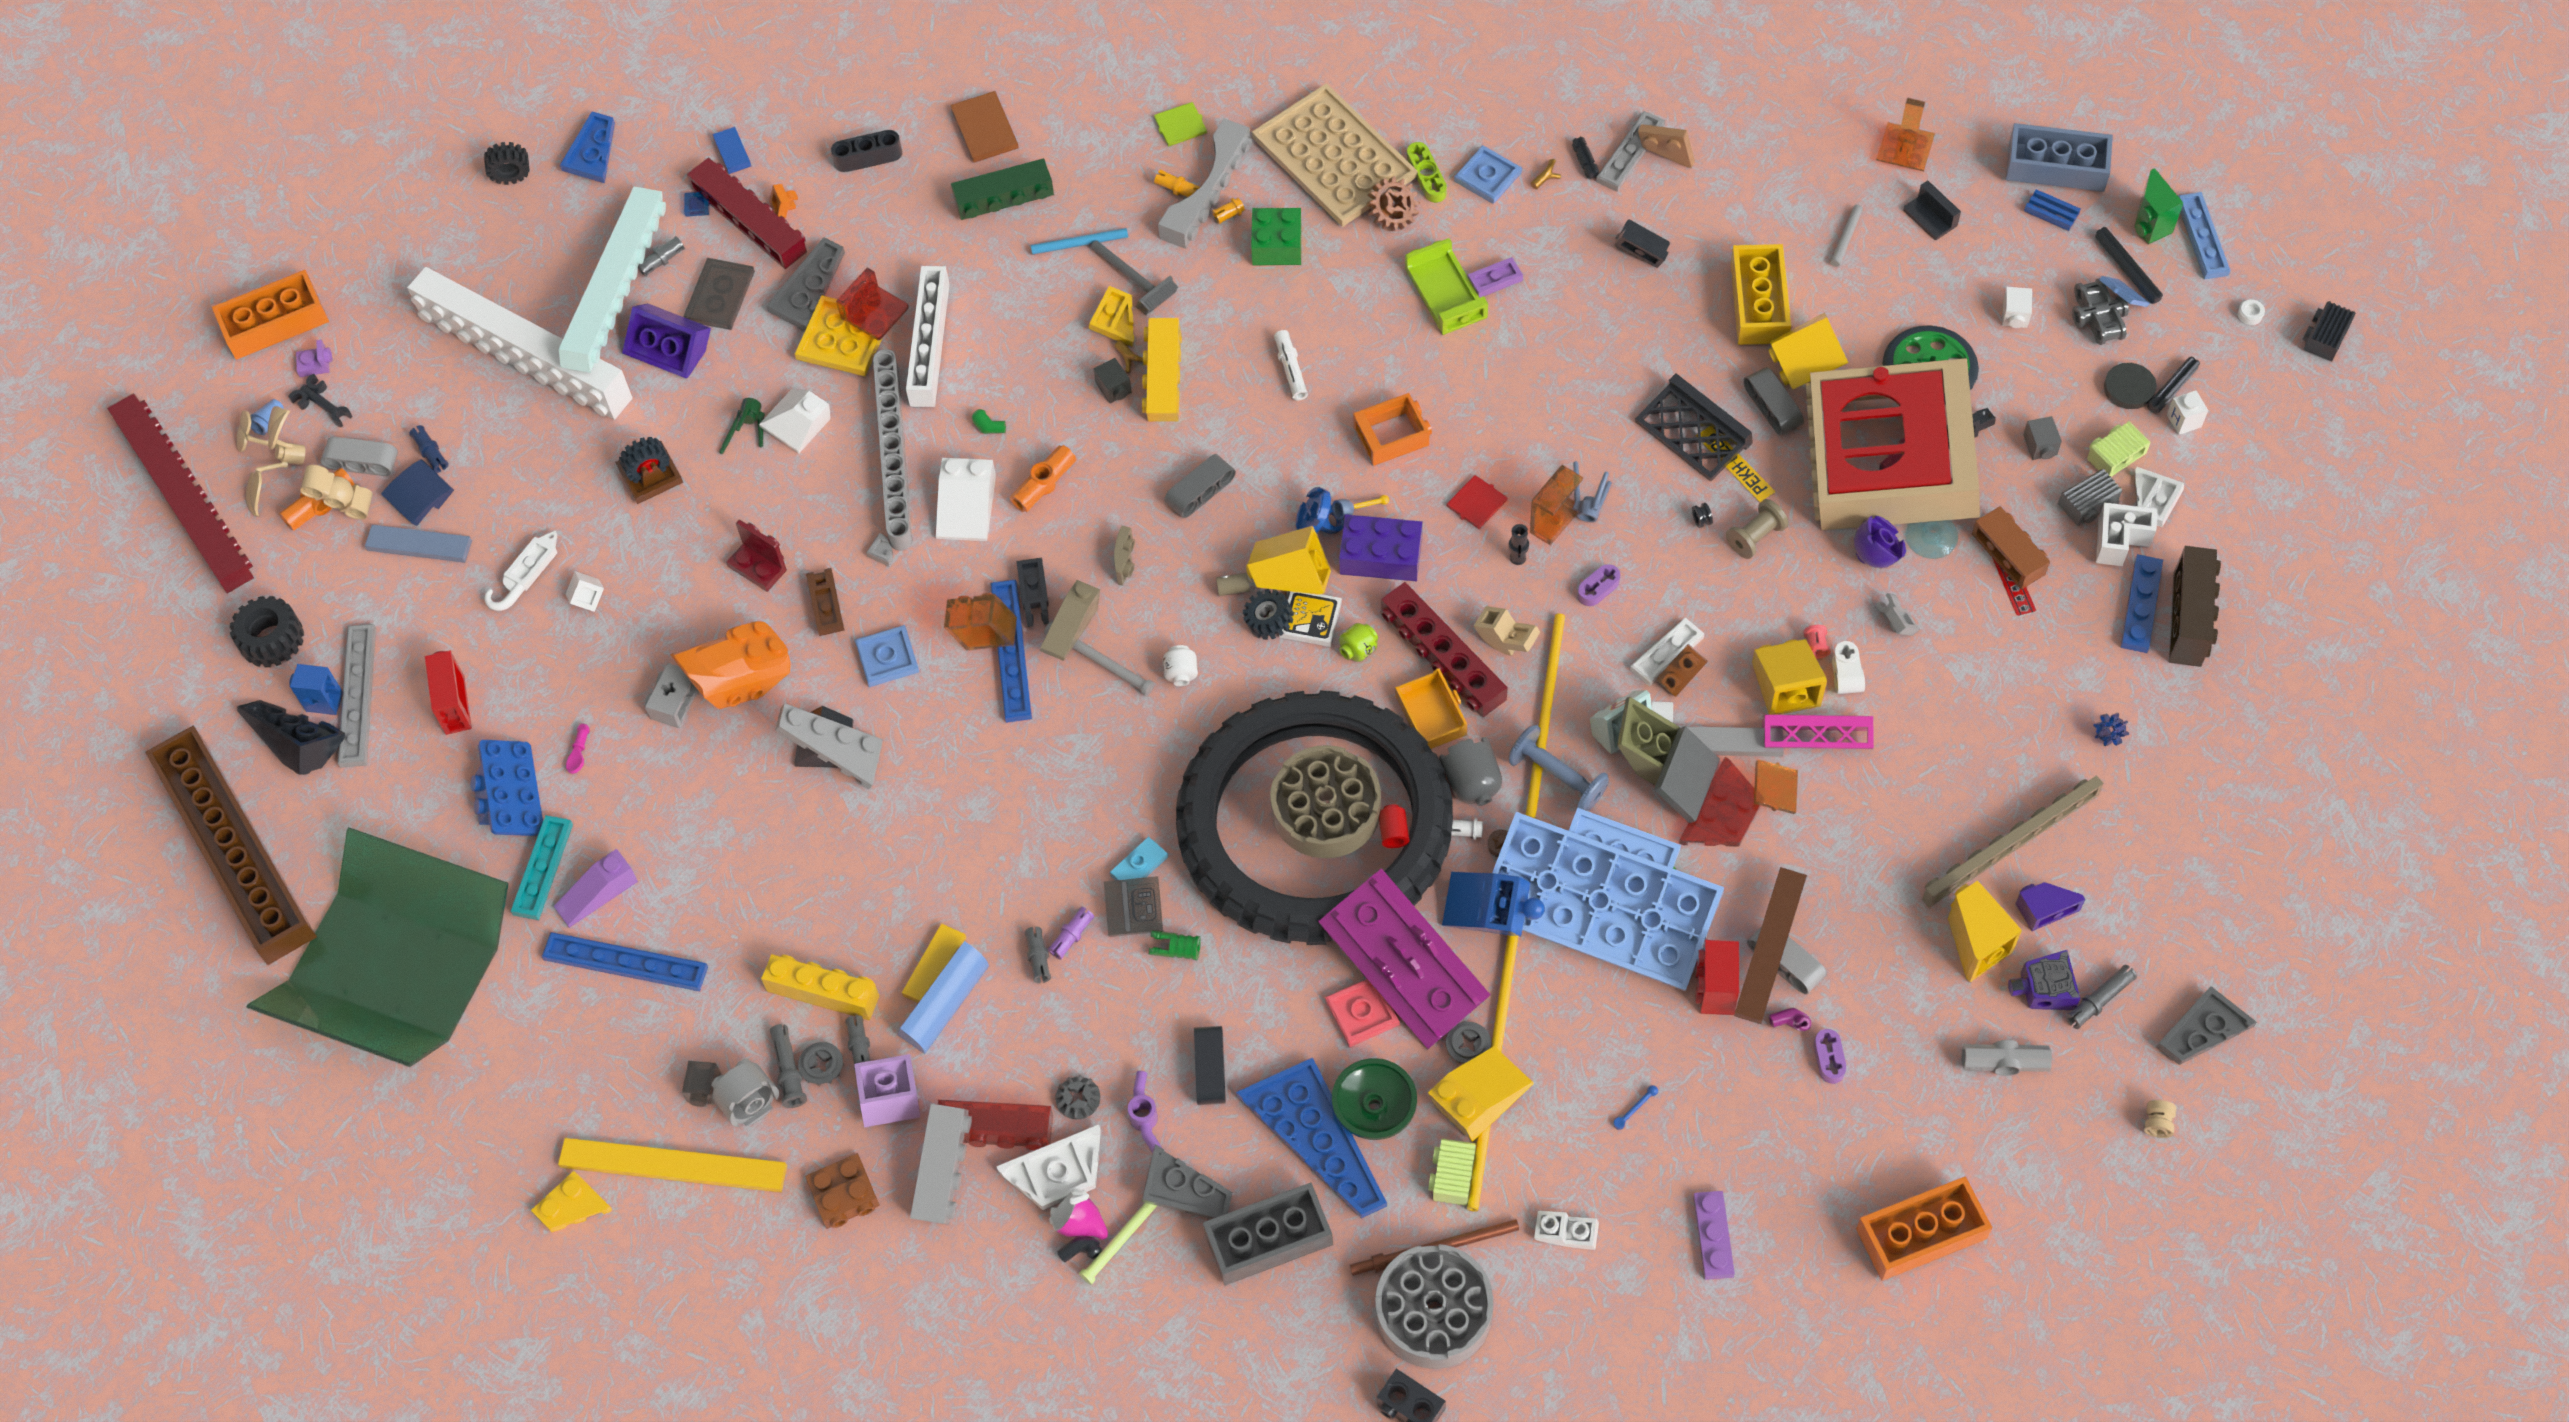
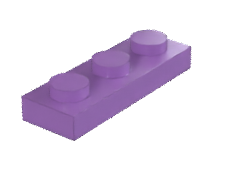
(1713, 1235)

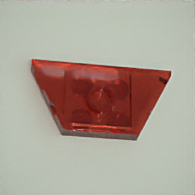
(1725, 810)

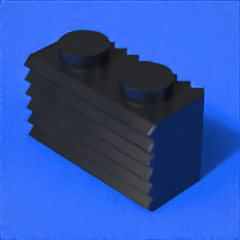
(2328, 331)

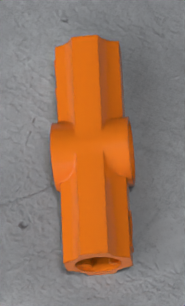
(1033, 487)
(307, 507)

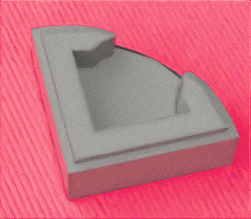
(881, 550)

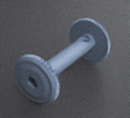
(1526, 745)

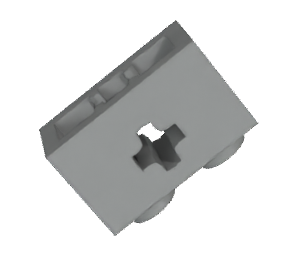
(671, 696)

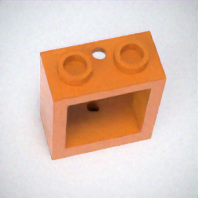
(1385, 411)

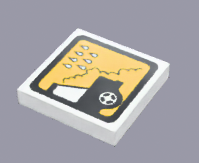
(1313, 618)

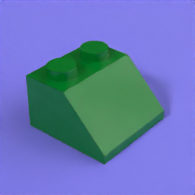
(2157, 209)

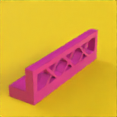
(1816, 723)

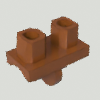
(1682, 670)

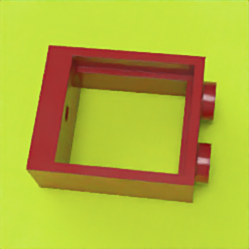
(448, 692)

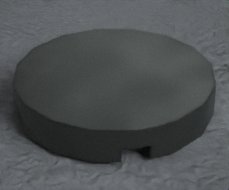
(2130, 385)

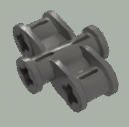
(2100, 311)

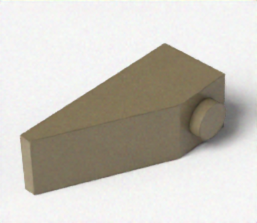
(1071, 620)

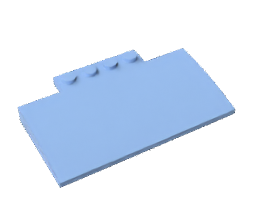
(1612, 894)

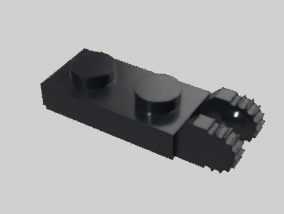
(1033, 588)

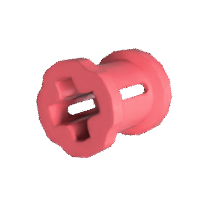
(1809, 634)

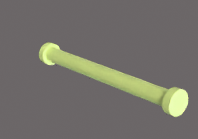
(1116, 1243)

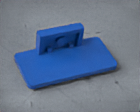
(507, 788)

